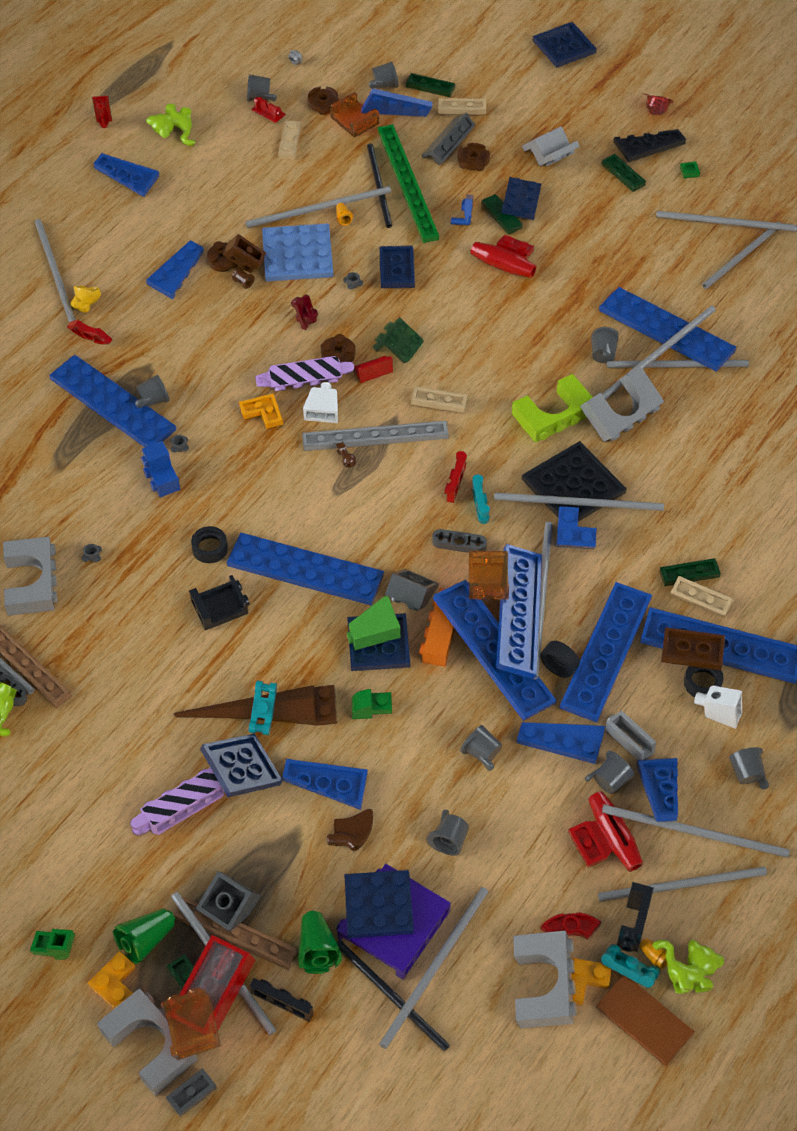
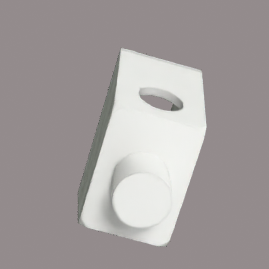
(321, 404)
(721, 705)

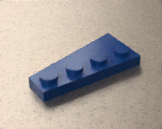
(395, 104)
(129, 174)
(173, 272)
(568, 740)
(331, 781)
(661, 786)

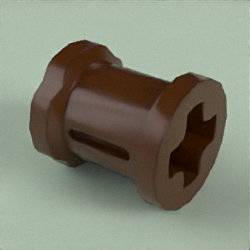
(243, 278)

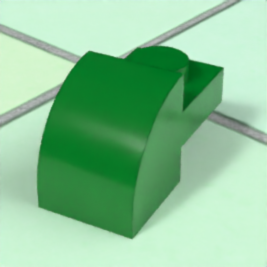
(367, 703)
(54, 943)

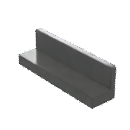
(450, 138)

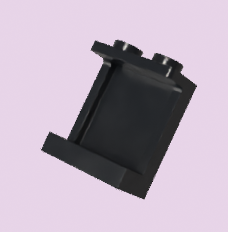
(220, 603)
(639, 900)

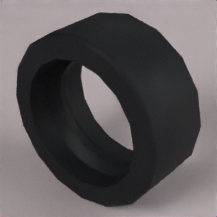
(206, 533)
(559, 659)
(692, 688)

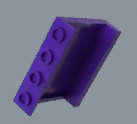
(403, 950)

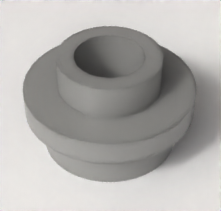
(295, 57)

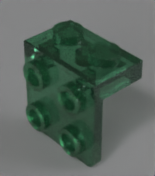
(399, 340)

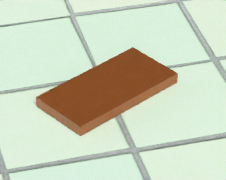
(645, 1019)

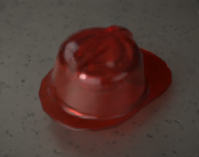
(657, 105)

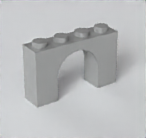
(644, 398)
(41, 594)
(557, 1005)
(140, 1012)

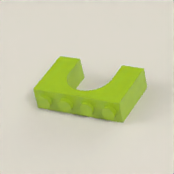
(541, 424)

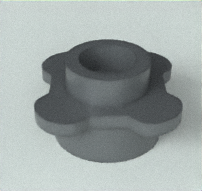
(353, 280)
(179, 439)
(88, 550)

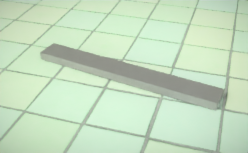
(375, 435)

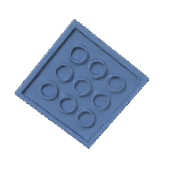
(297, 252)

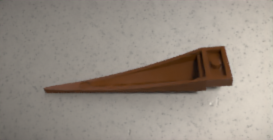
(300, 705)

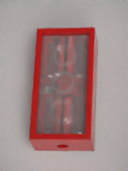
(221, 974)

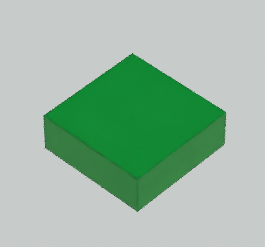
(690, 169)

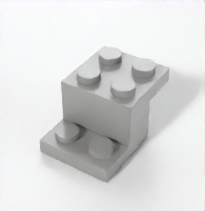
(551, 147)

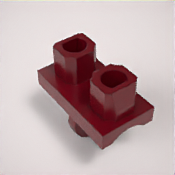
(304, 311)

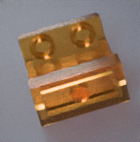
(349, 115)
(488, 575)
(191, 1023)

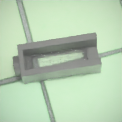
(630, 736)

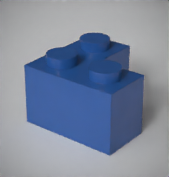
(159, 469)
(569, 533)

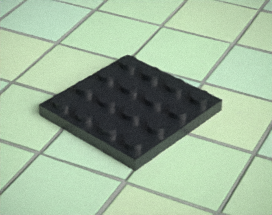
(576, 475)

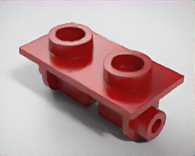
(102, 110)
(267, 110)

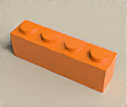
(438, 638)

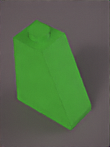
(374, 625)

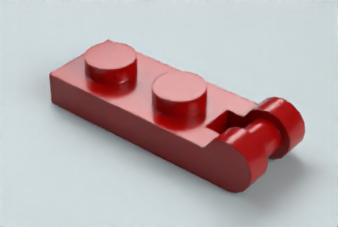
(456, 476)

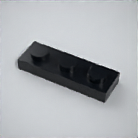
(282, 999)

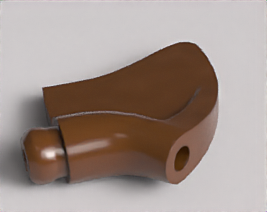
(352, 831)

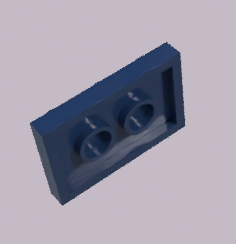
(521, 198)
(397, 267)

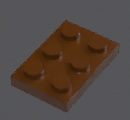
(693, 648)

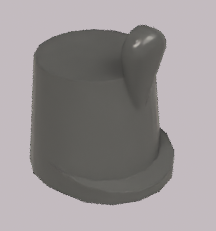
(384, 76)
(259, 87)
(604, 344)
(151, 392)
(482, 746)
(749, 766)
(612, 773)
(449, 834)

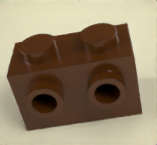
(244, 253)

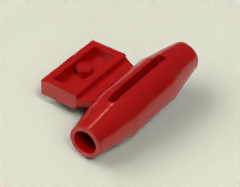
(507, 255)
(605, 835)

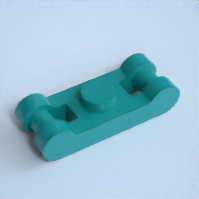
(480, 499)
(263, 708)
(630, 966)

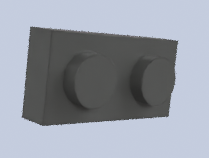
(191, 1092)

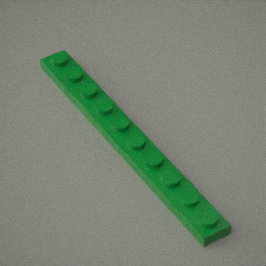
(408, 184)

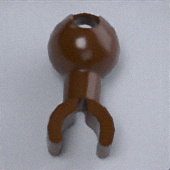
(348, 459)

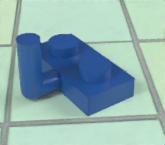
(467, 206)

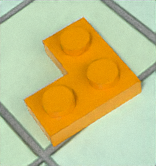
(262, 406)
(590, 974)
(108, 980)

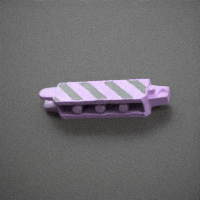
(304, 372)
(178, 804)

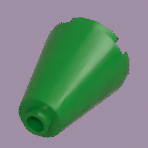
(143, 933)
(317, 945)

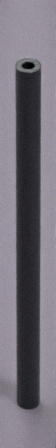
(378, 181)
(392, 995)

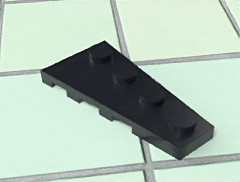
(648, 144)

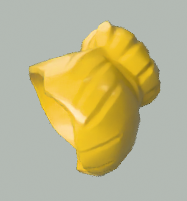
(85, 297)

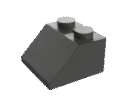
(411, 589)
(227, 901)

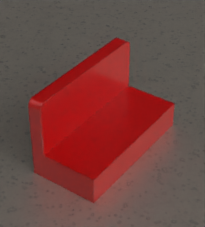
(374, 368)

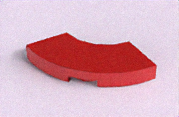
(89, 333)
(573, 923)

